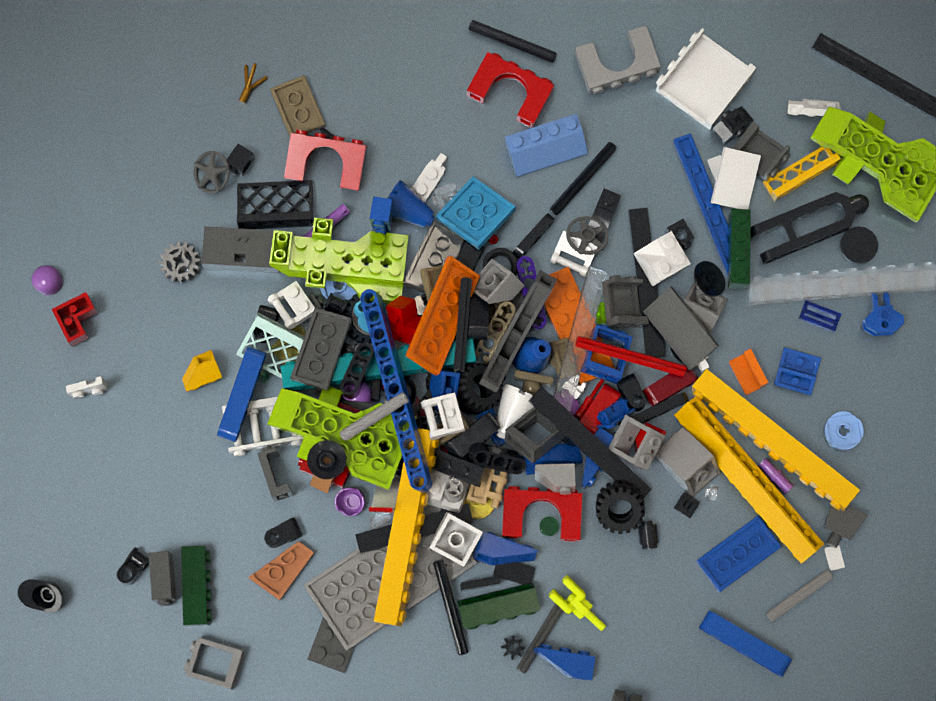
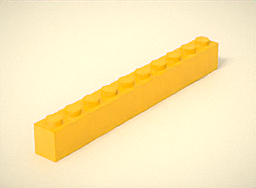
(775, 440)
(749, 480)
(403, 542)

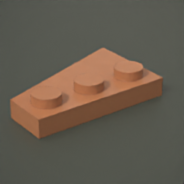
(282, 571)

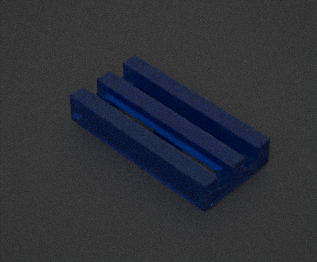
(818, 323)

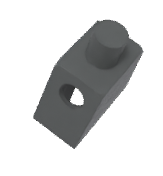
(842, 524)

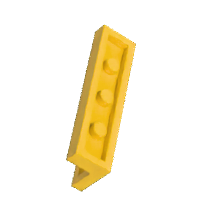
(805, 176)

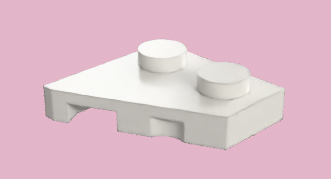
(84, 387)

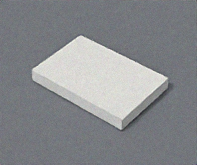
(735, 178)

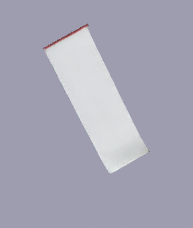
(384, 499)

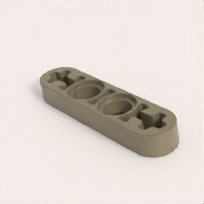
(496, 336)

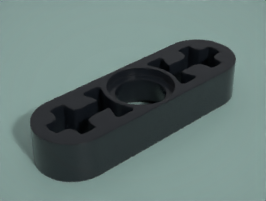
(533, 236)

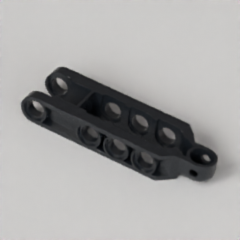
(852, 207)

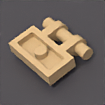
(480, 494)

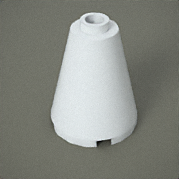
(512, 407)

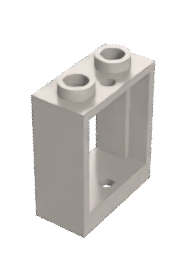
(626, 436)
(233, 669)

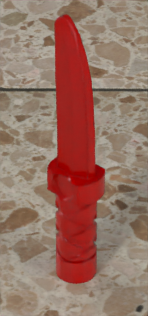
(588, 400)

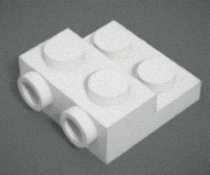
(436, 493)

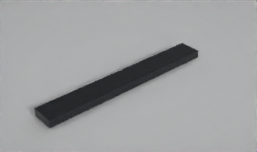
(875, 75)
(646, 292)
(585, 440)

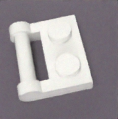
(563, 245)
(297, 301)
(449, 415)

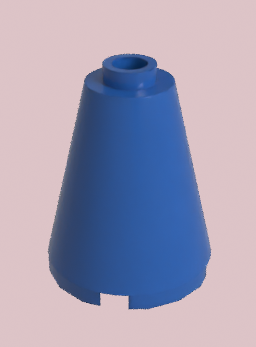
(409, 206)
(532, 355)

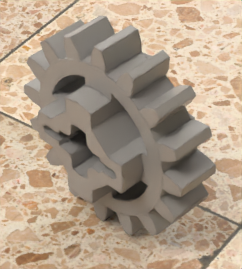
(181, 254)

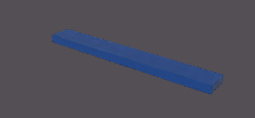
(703, 193)

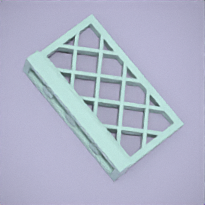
(276, 330)

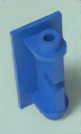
(609, 417)

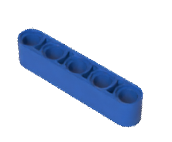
(241, 394)
(745, 643)

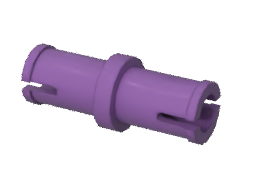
(775, 475)

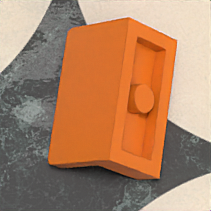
(748, 372)

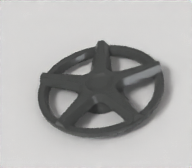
(211, 172)
(587, 236)

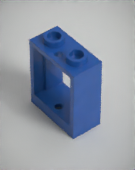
(602, 371)

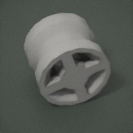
(456, 486)

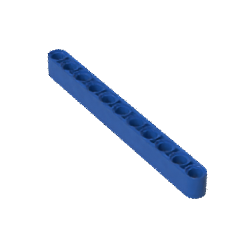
(390, 383)

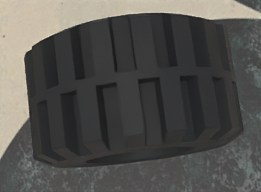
(466, 396)
(625, 521)

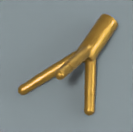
(248, 80)

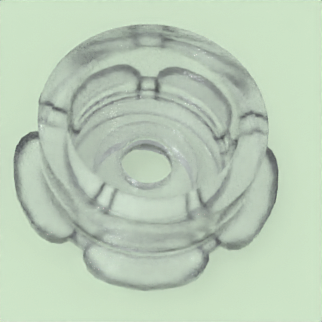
(711, 492)

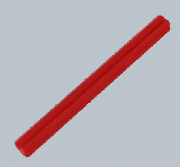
(630, 356)

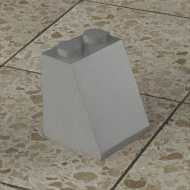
(688, 461)

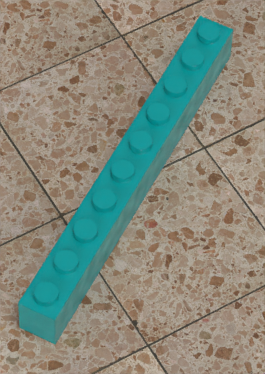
(408, 366)

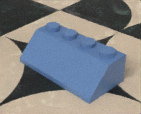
(546, 145)

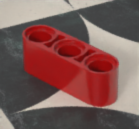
(604, 398)

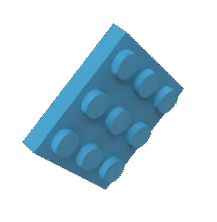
(476, 212)

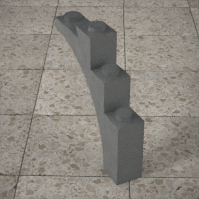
(517, 330)

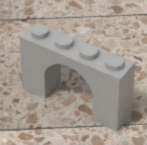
(600, 78)

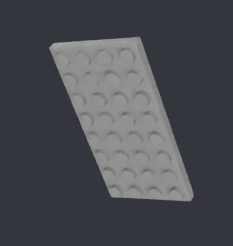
(351, 587)

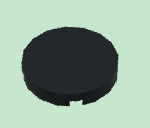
(858, 245)

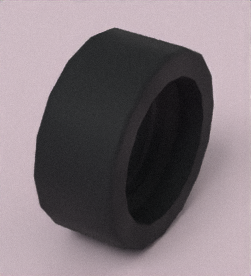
(501, 252)

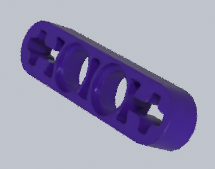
(520, 270)

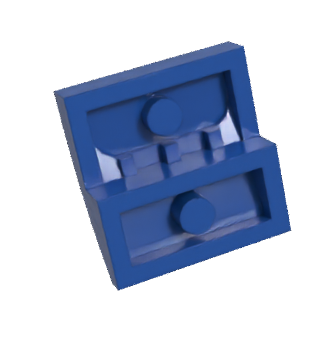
(797, 371)

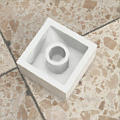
(662, 258)
(455, 539)

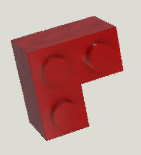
(70, 316)
(403, 318)

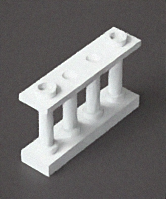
(253, 410)

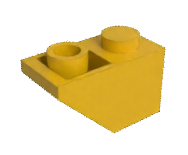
(201, 371)

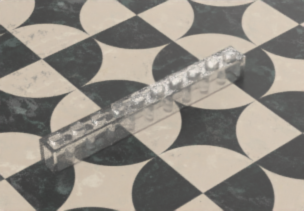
(841, 284)

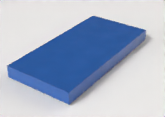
(738, 553)

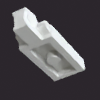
(810, 107)
(430, 177)

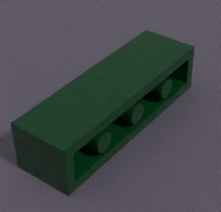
(739, 248)
(195, 586)
(498, 605)

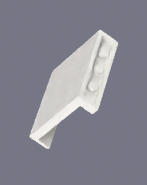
(704, 79)

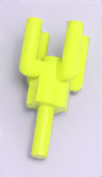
(576, 602)

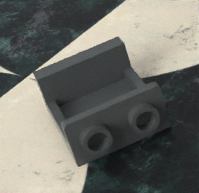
(771, 152)
(622, 302)
(277, 493)

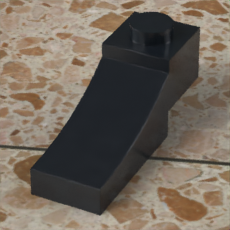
(604, 211)

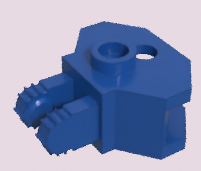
(882, 315)

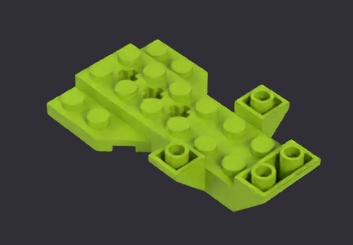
(865, 148)
(324, 259)
(323, 420)

